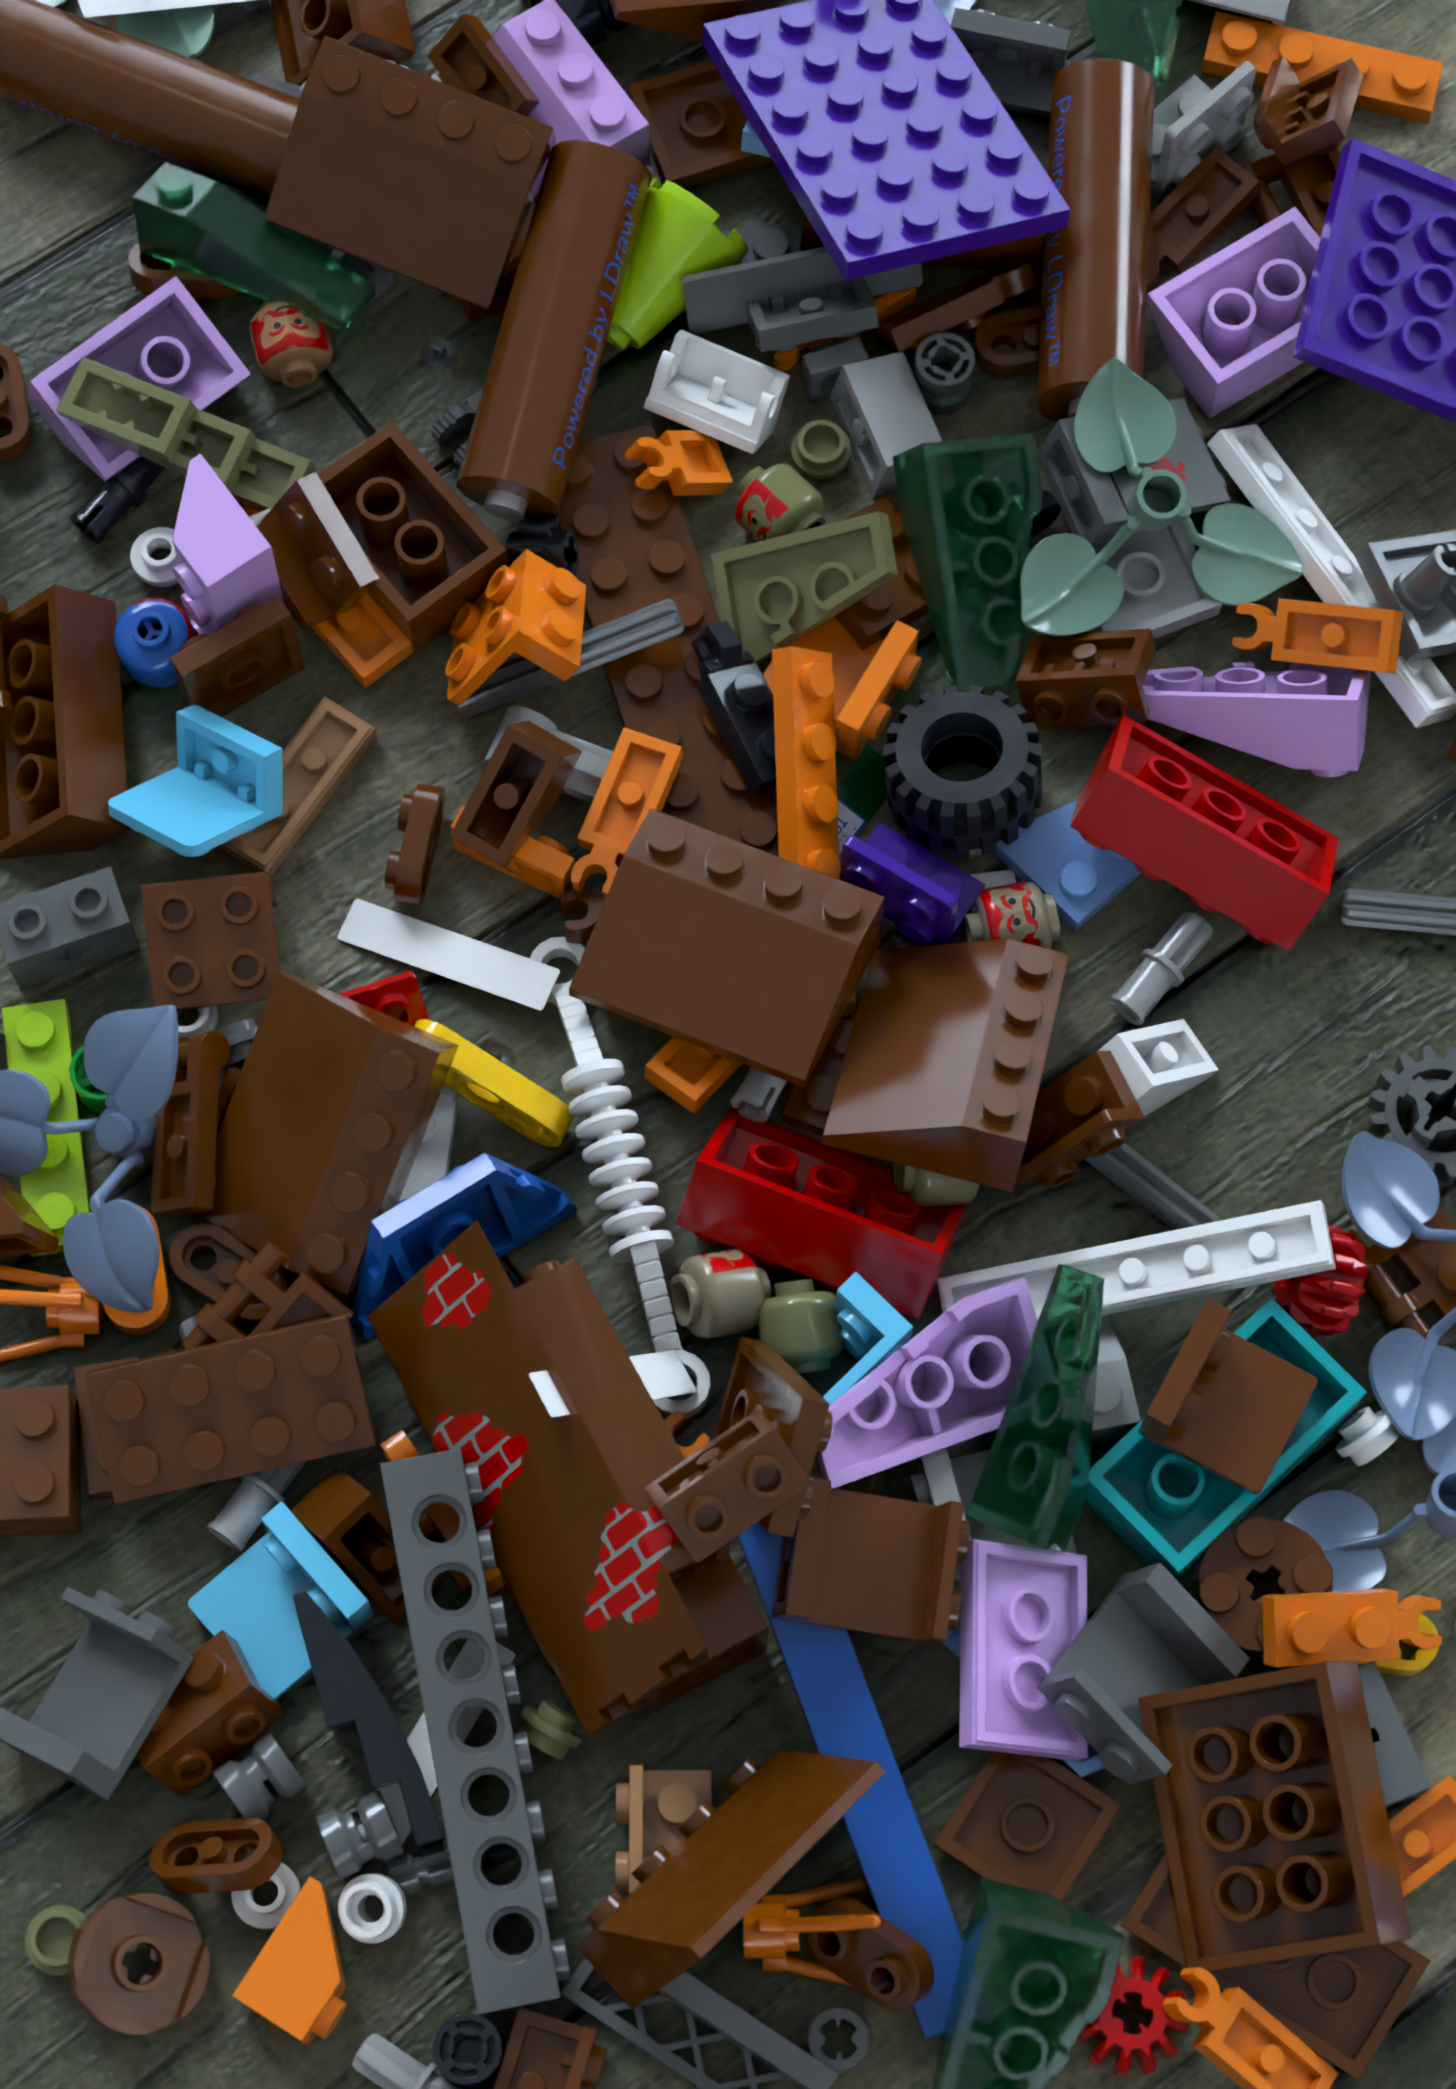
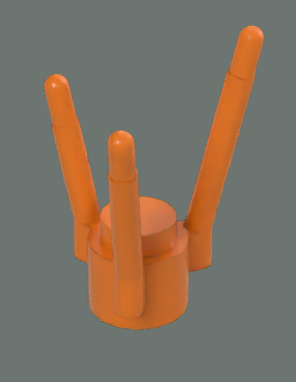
(66, 1308)
(775, 1928)

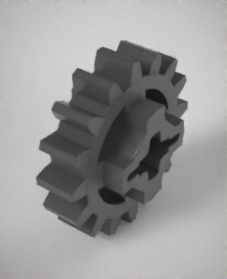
(1415, 1102)

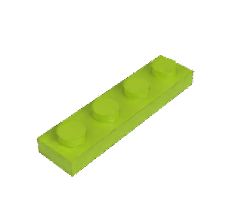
(42, 1045)

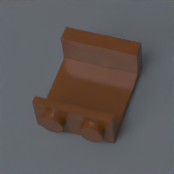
(873, 1565)

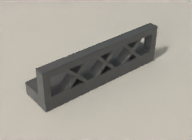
(719, 2015)

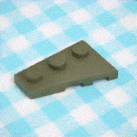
(801, 579)

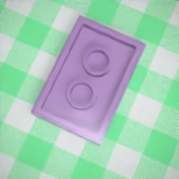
(1014, 1626)

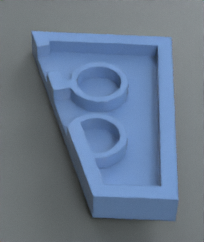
(1067, 866)

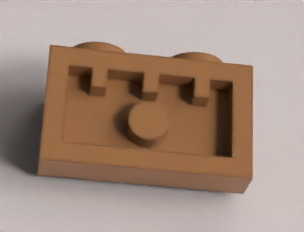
(654, 1808)

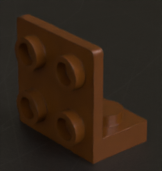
(211, 940)
(1227, 1403)

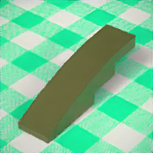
(174, 431)

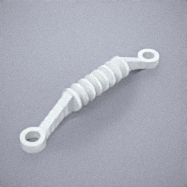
(640, 1246)

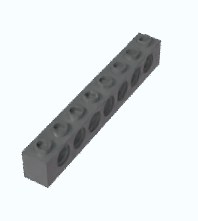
(498, 1976)

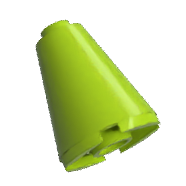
(672, 241)

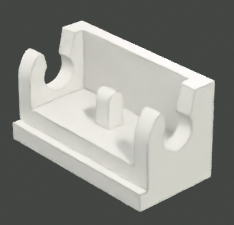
(717, 392)

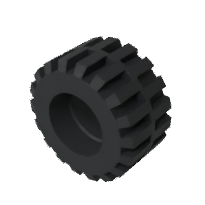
(955, 730)

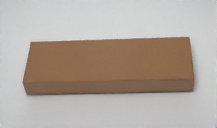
(312, 771)

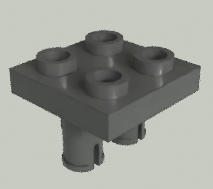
(1419, 579)

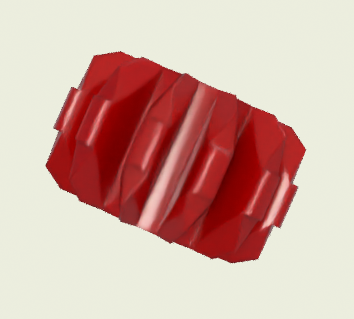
(1329, 1298)
(1147, 2003)

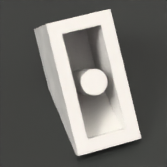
(1160, 1062)

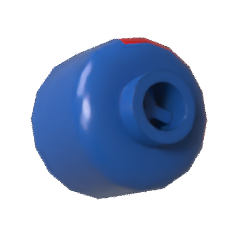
(148, 638)

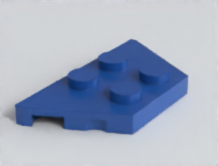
(504, 1200)

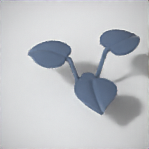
(135, 1062)
(1388, 1198)
(1349, 1526)

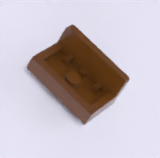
(1308, 114)
(208, 1716)
(550, 2054)

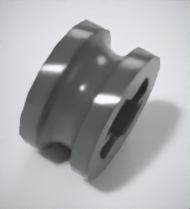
(859, 2039)

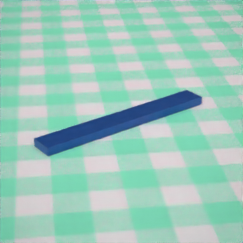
(883, 1820)

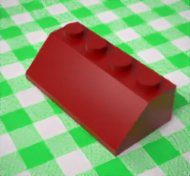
(1206, 834)
(816, 1212)

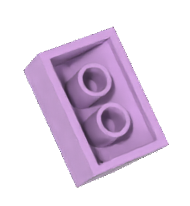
(571, 82)
(1238, 313)
(157, 341)
(219, 553)

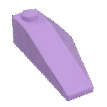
(1291, 717)
(935, 1388)

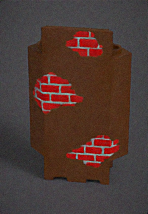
(564, 1496)

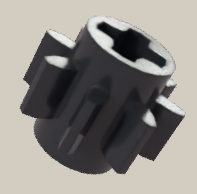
(546, 541)

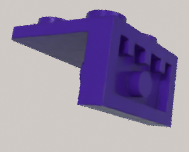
(919, 888)

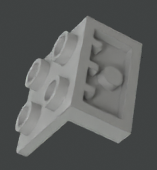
(1195, 123)

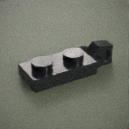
(738, 703)

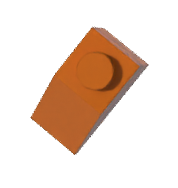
(299, 1970)

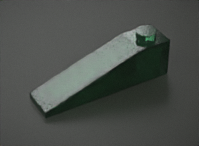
(969, 533)
(1023, 1989)

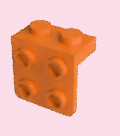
(524, 611)
(862, 678)

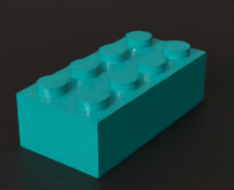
(1176, 1508)

